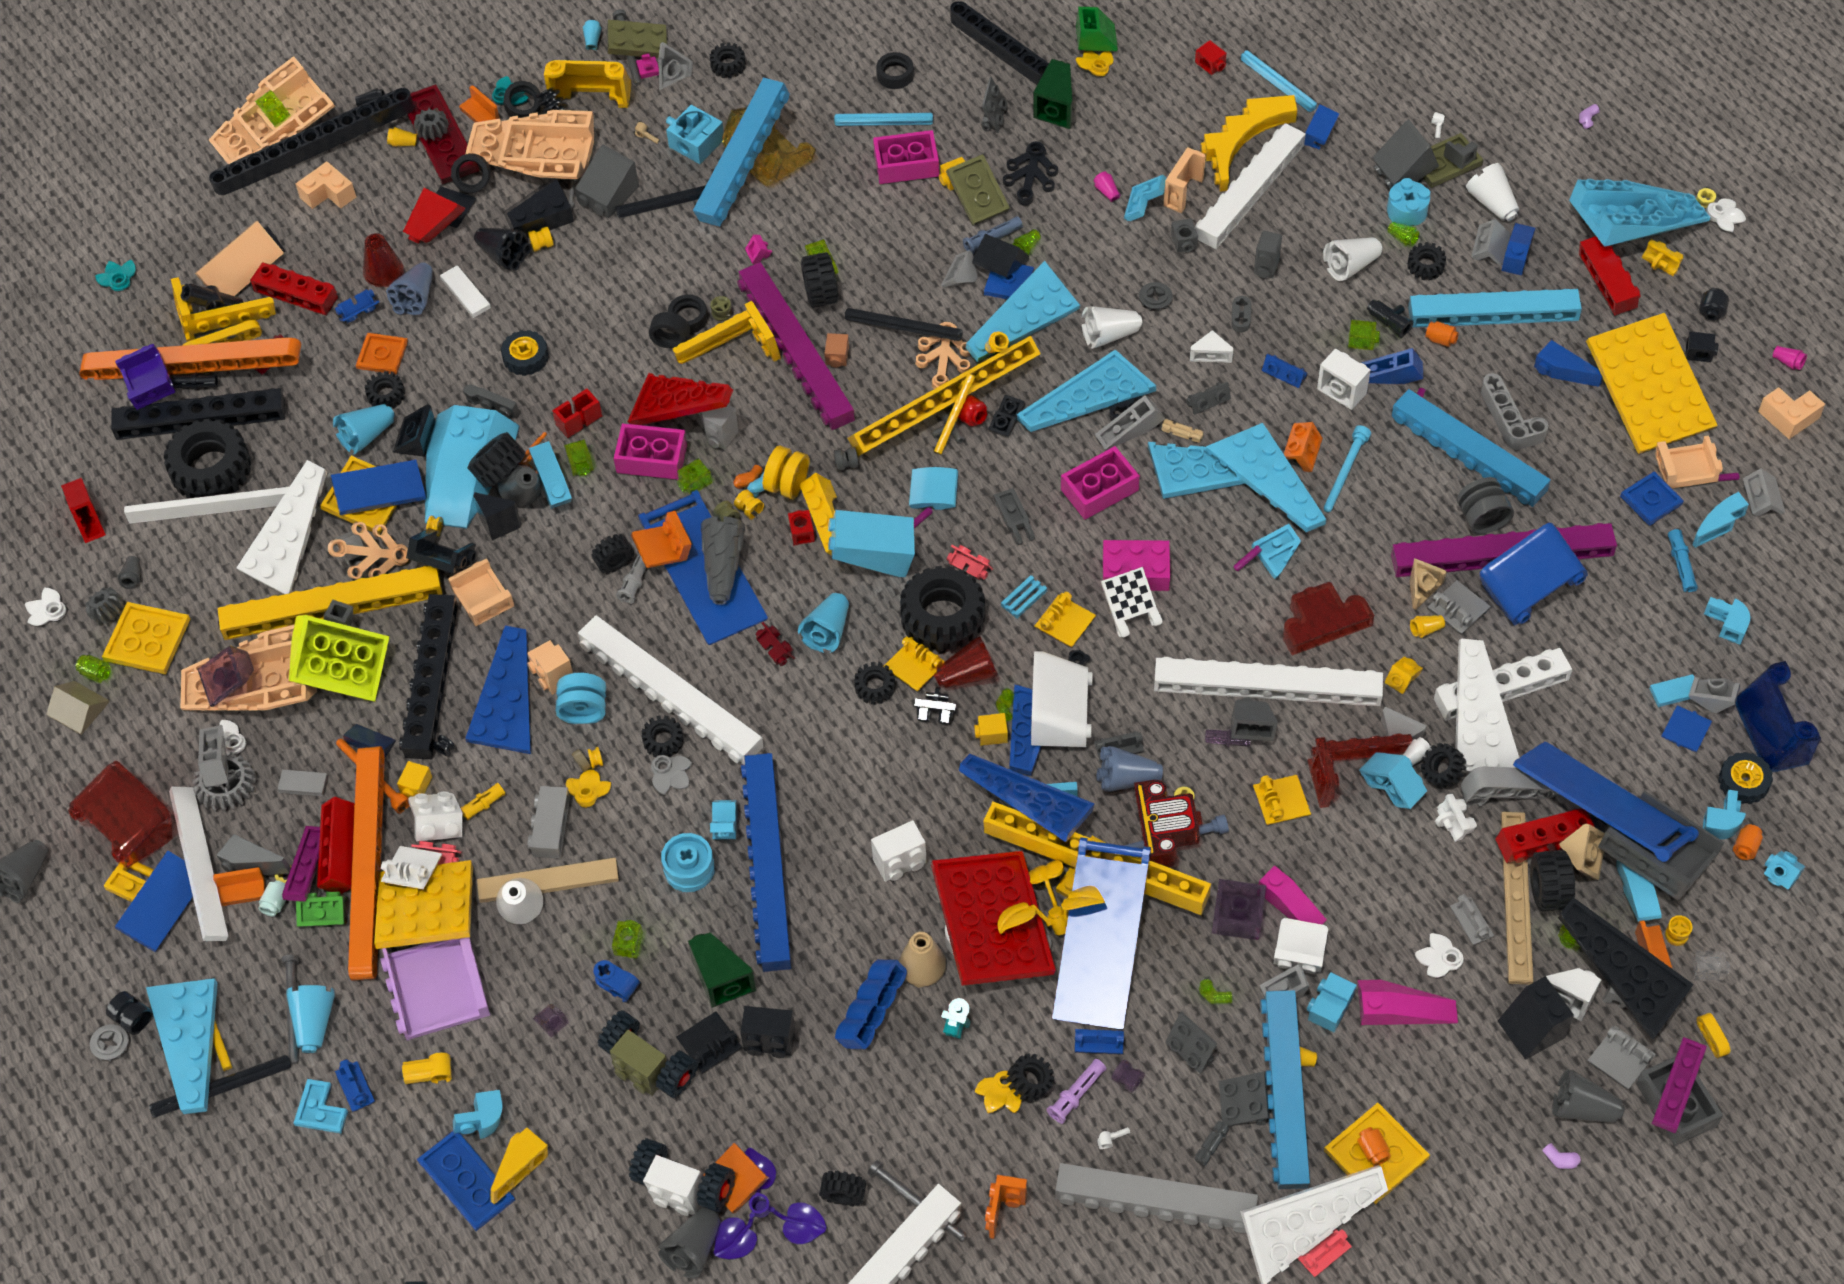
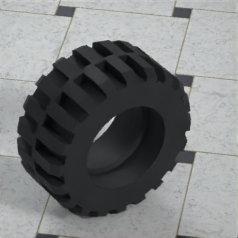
(202, 439)
(942, 631)

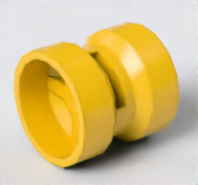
(540, 239)
(746, 502)
(1682, 928)

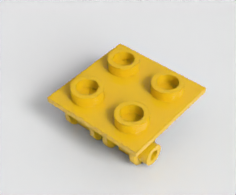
(1065, 620)
(914, 664)
(1281, 799)

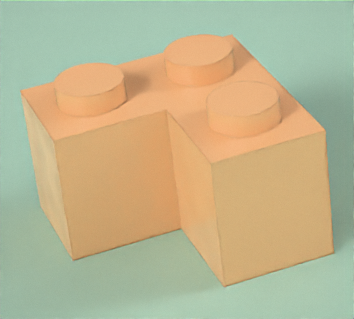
(323, 184)
(1790, 415)
(549, 664)

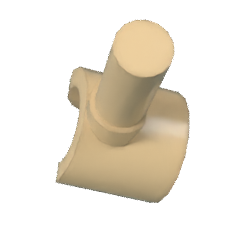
(641, 129)

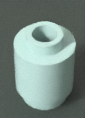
(272, 899)

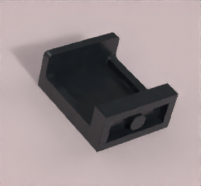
(425, 551)

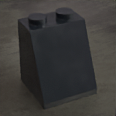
(1536, 1018)

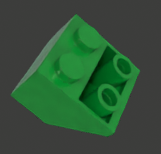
(1095, 30)

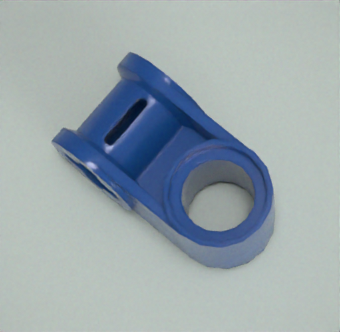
(618, 982)

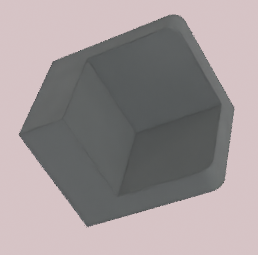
(1460, 155)

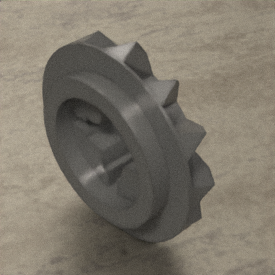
(1162, 291)

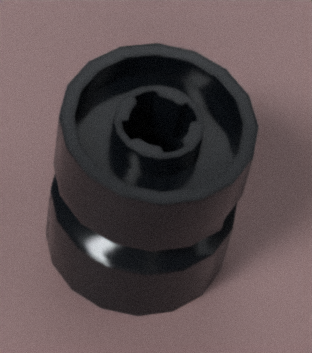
(129, 1012)

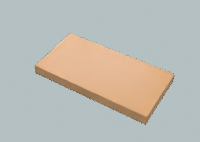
(240, 260)

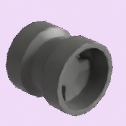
(846, 459)

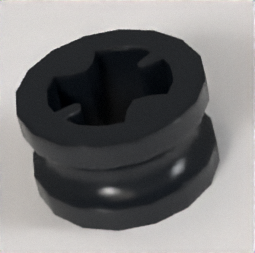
(444, 745)

